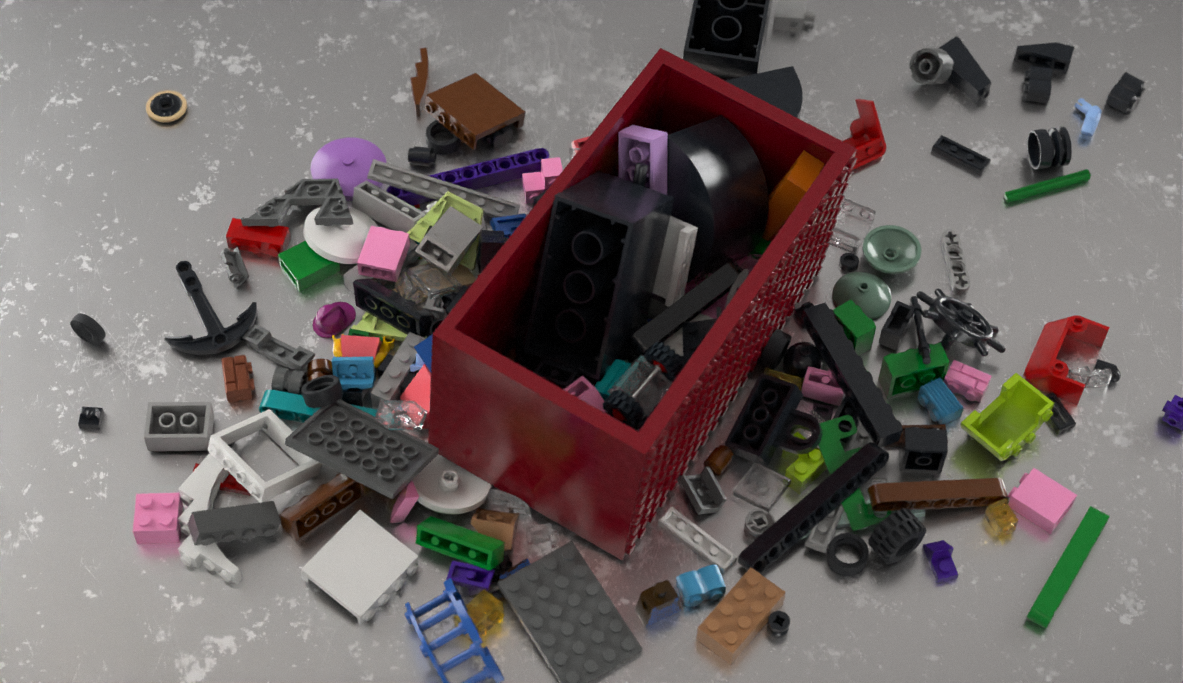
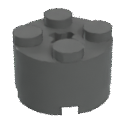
(931, 66)

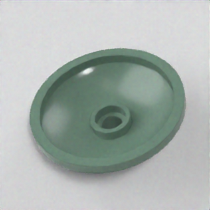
(891, 242)
(873, 299)

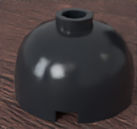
(801, 356)

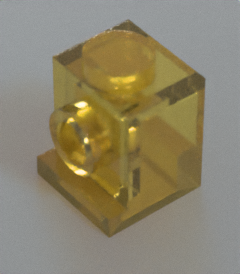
(1001, 517)

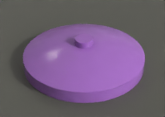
(347, 161)

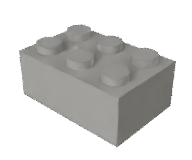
(178, 426)

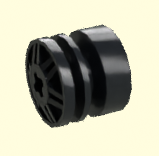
(1049, 147)

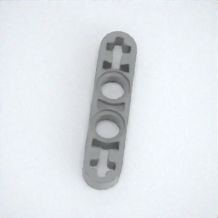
(958, 261)

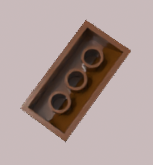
(321, 506)

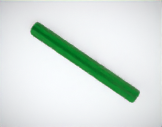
(1047, 185)

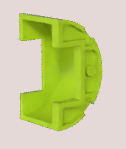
(1010, 418)

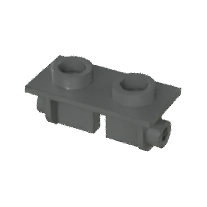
(235, 266)

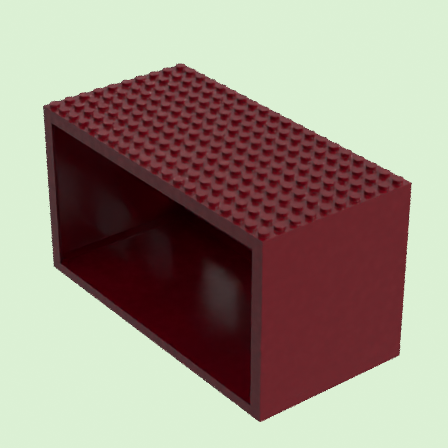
(556, 447)

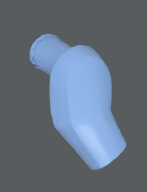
(1092, 117)

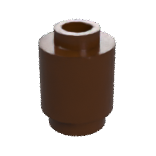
(719, 459)

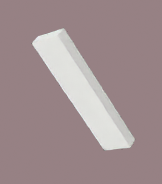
(697, 540)

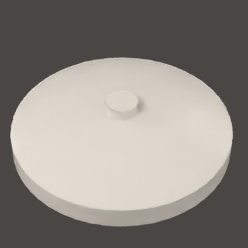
(338, 242)
(449, 487)

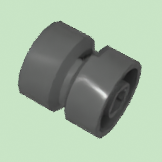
(288, 382)

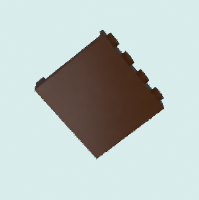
(473, 109)

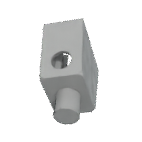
(791, 15)

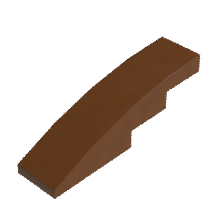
(420, 83)

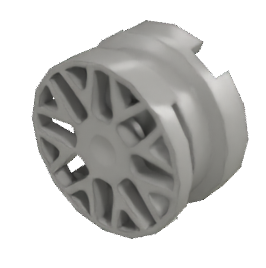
(757, 522)

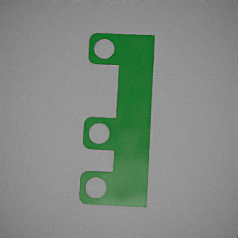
(834, 457)

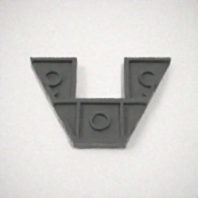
(305, 192)

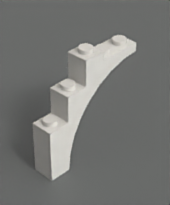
(199, 494)

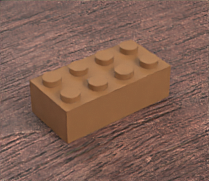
(740, 616)

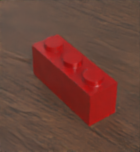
(258, 238)

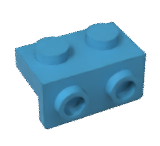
(354, 372)

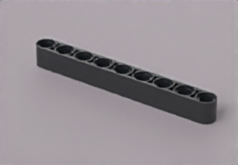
(813, 508)

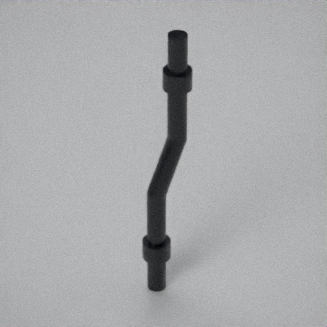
(923, 347)

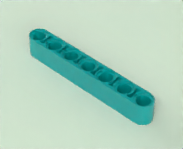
(292, 406)

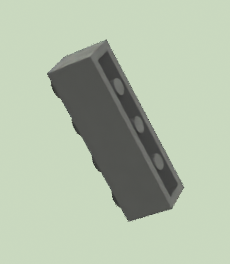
(234, 523)

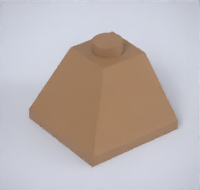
(496, 525)

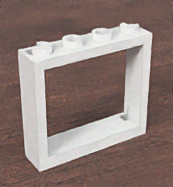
(244, 474)

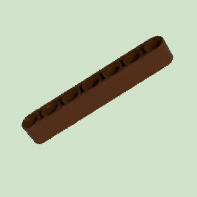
(936, 494)

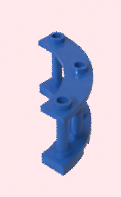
(465, 627)

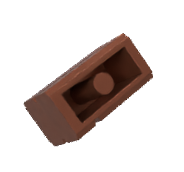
(236, 378)

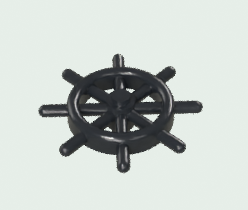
(960, 323)

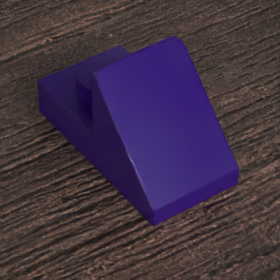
(940, 560)
(470, 576)

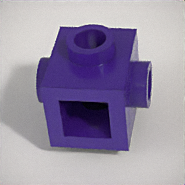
(1174, 412)

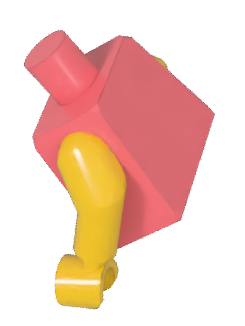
(362, 347)

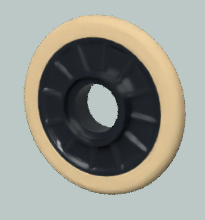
(155, 103)

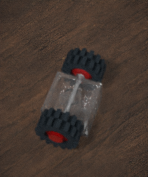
(643, 384)

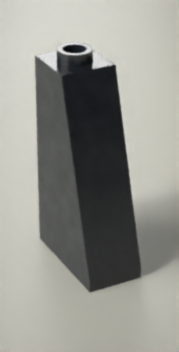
(966, 72)

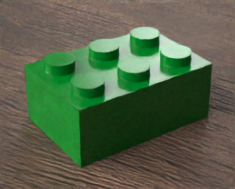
(906, 372)

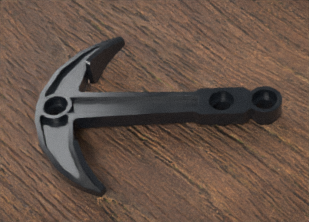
(216, 332)

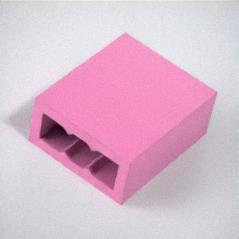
(383, 253)
(1041, 500)

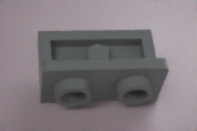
(704, 491)

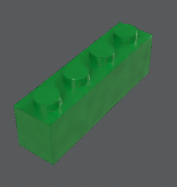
(460, 543)

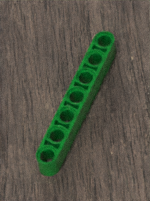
(1067, 567)

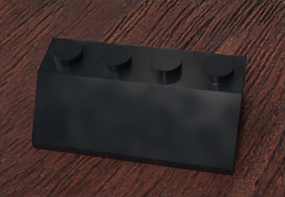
(392, 307)

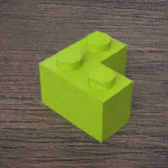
(803, 467)

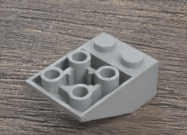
(449, 240)

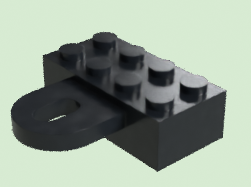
(769, 422)

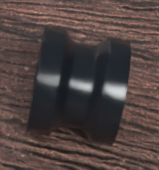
(776, 629)

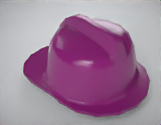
(333, 319)

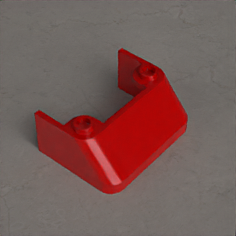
(866, 134)
(1049, 373)

